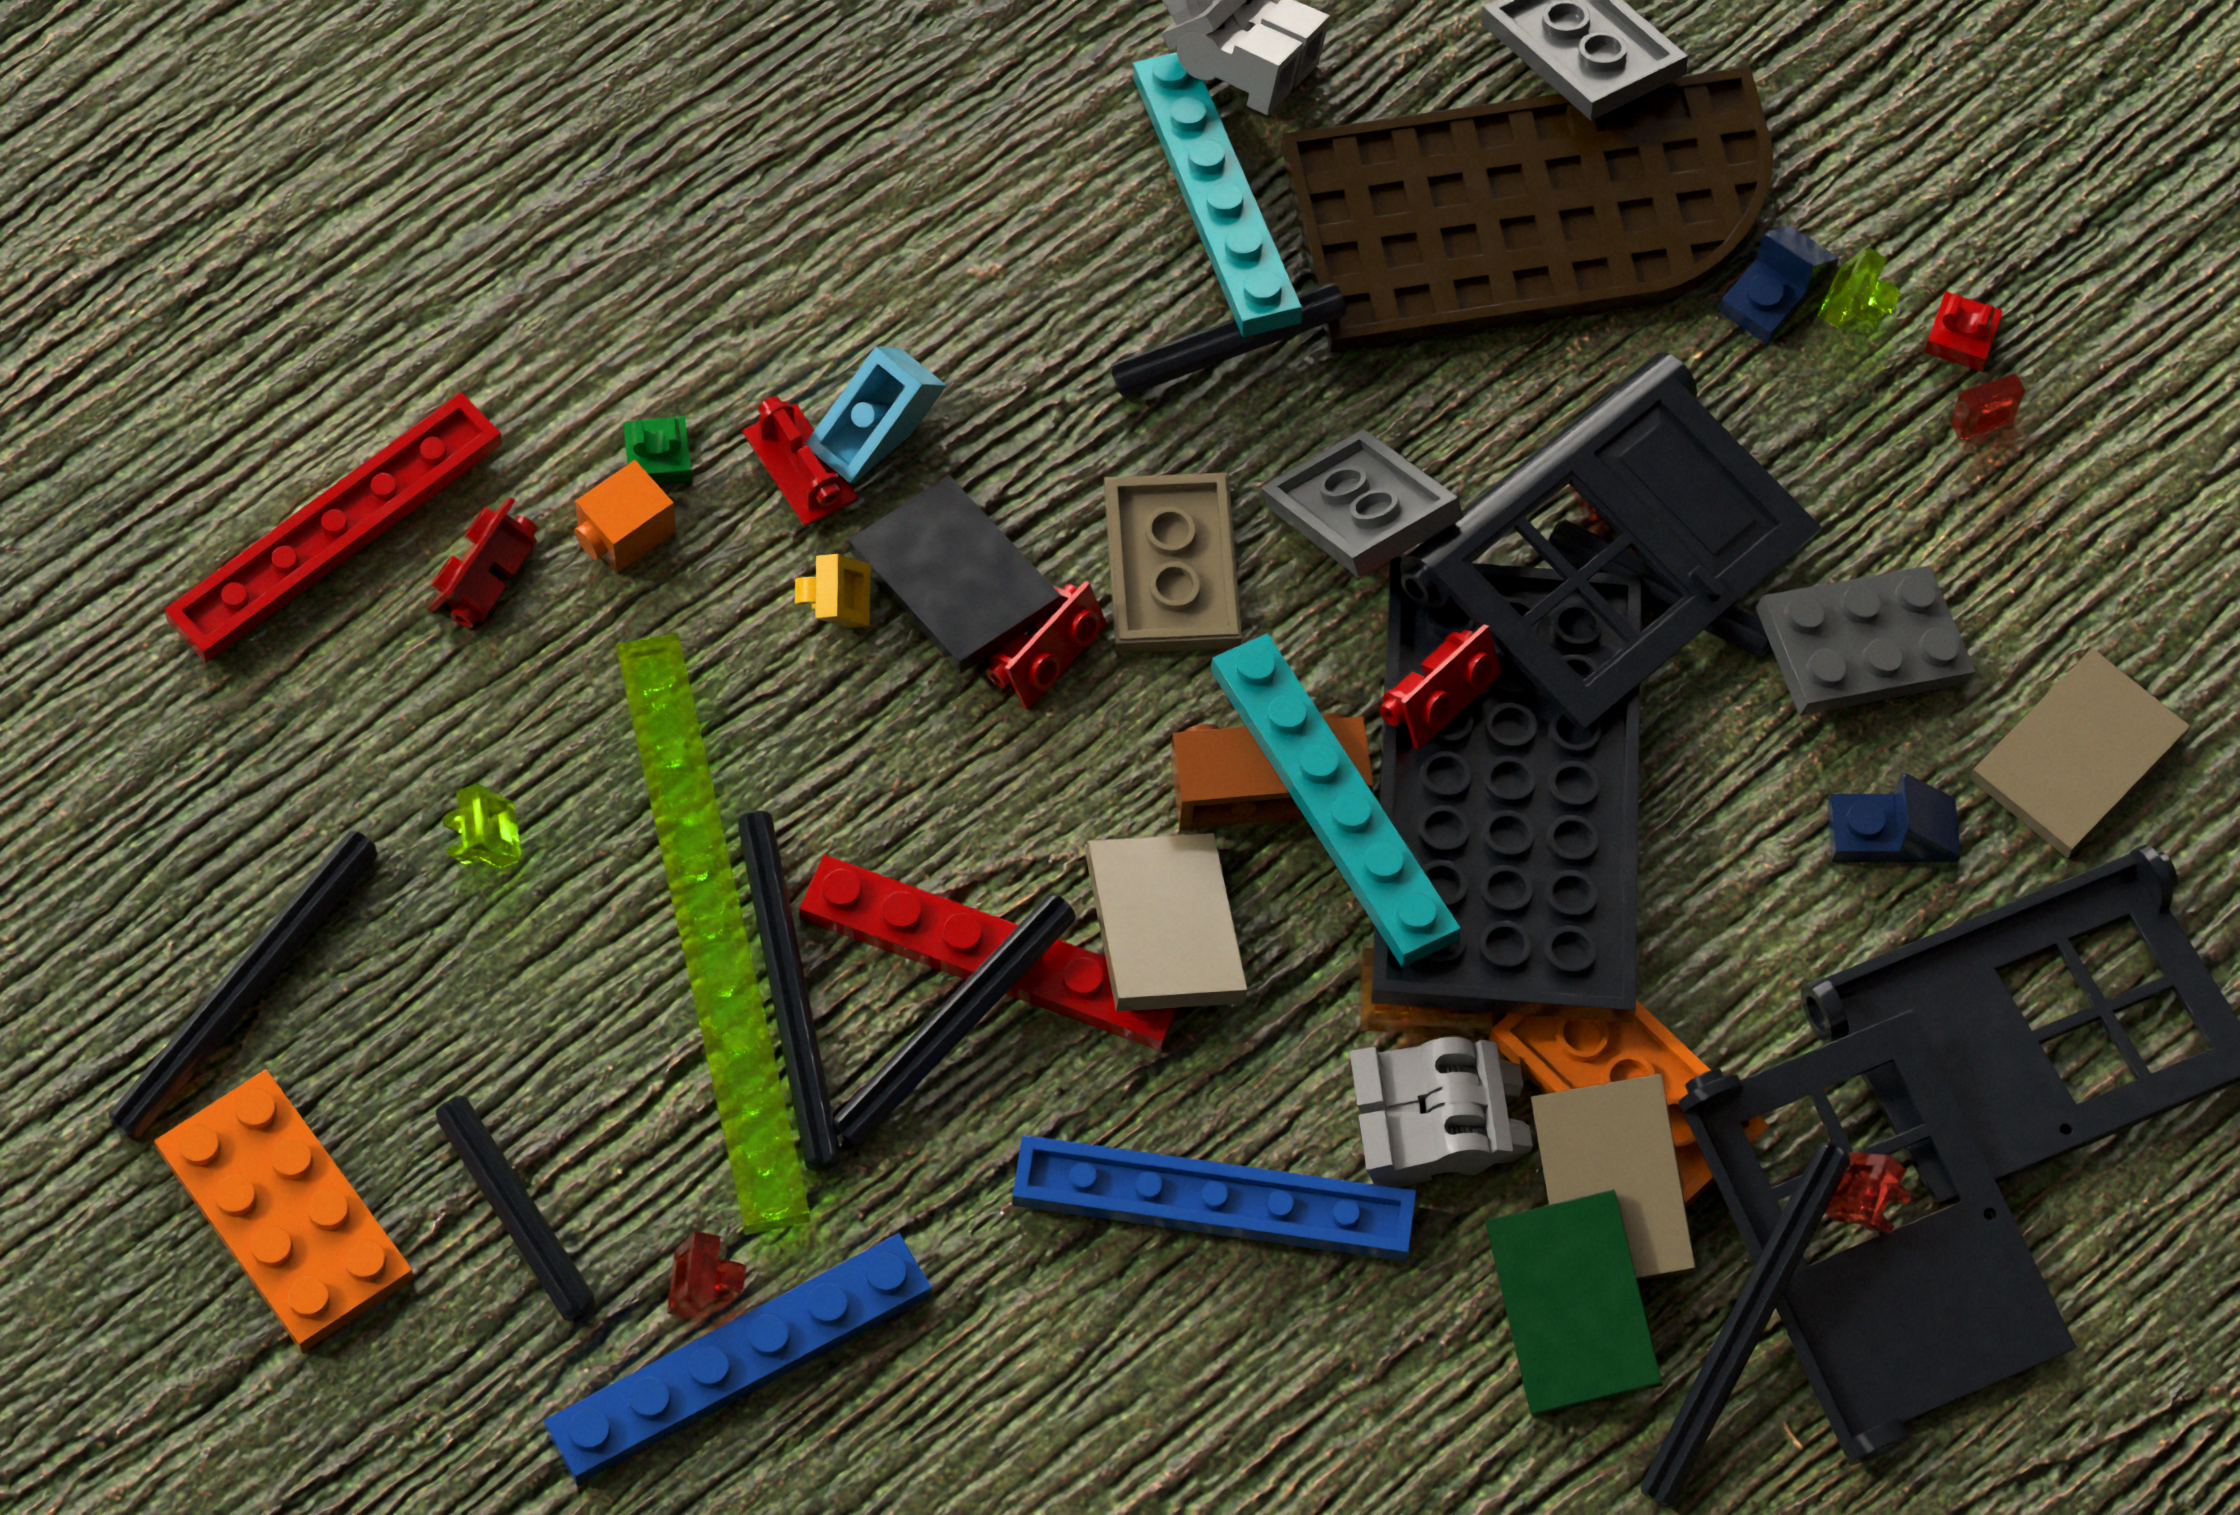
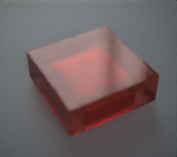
(1987, 406)

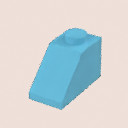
(875, 412)

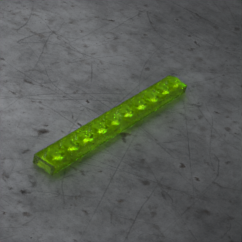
(712, 936)

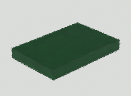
(1573, 1303)

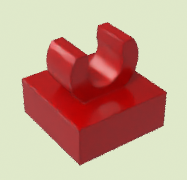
(1963, 331)

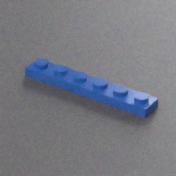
(1214, 1198)
(737, 1358)

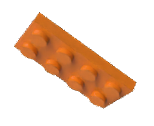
(1584, 1053)
(284, 1210)

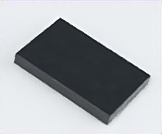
(955, 574)

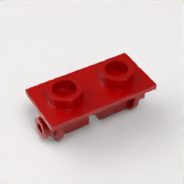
(800, 475)
(496, 543)
(1039, 660)
(1455, 677)

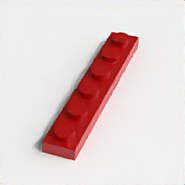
(333, 527)
(962, 938)

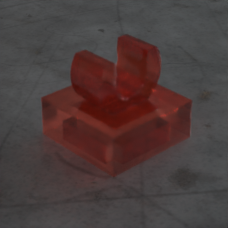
(1867, 1189)
(701, 1277)

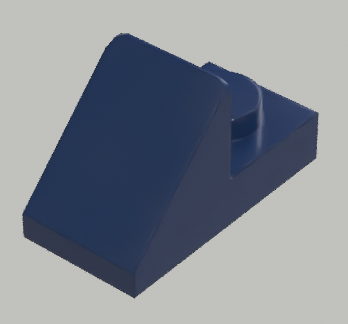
(1777, 282)
(1898, 827)

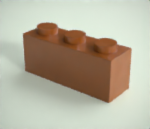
(1229, 781)

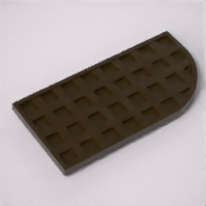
(1528, 207)

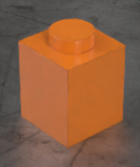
(624, 517)

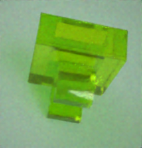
(1859, 291)
(486, 827)

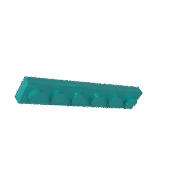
(1217, 196)
(1335, 800)

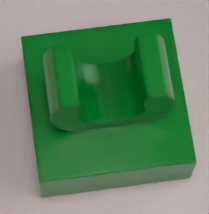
(659, 448)

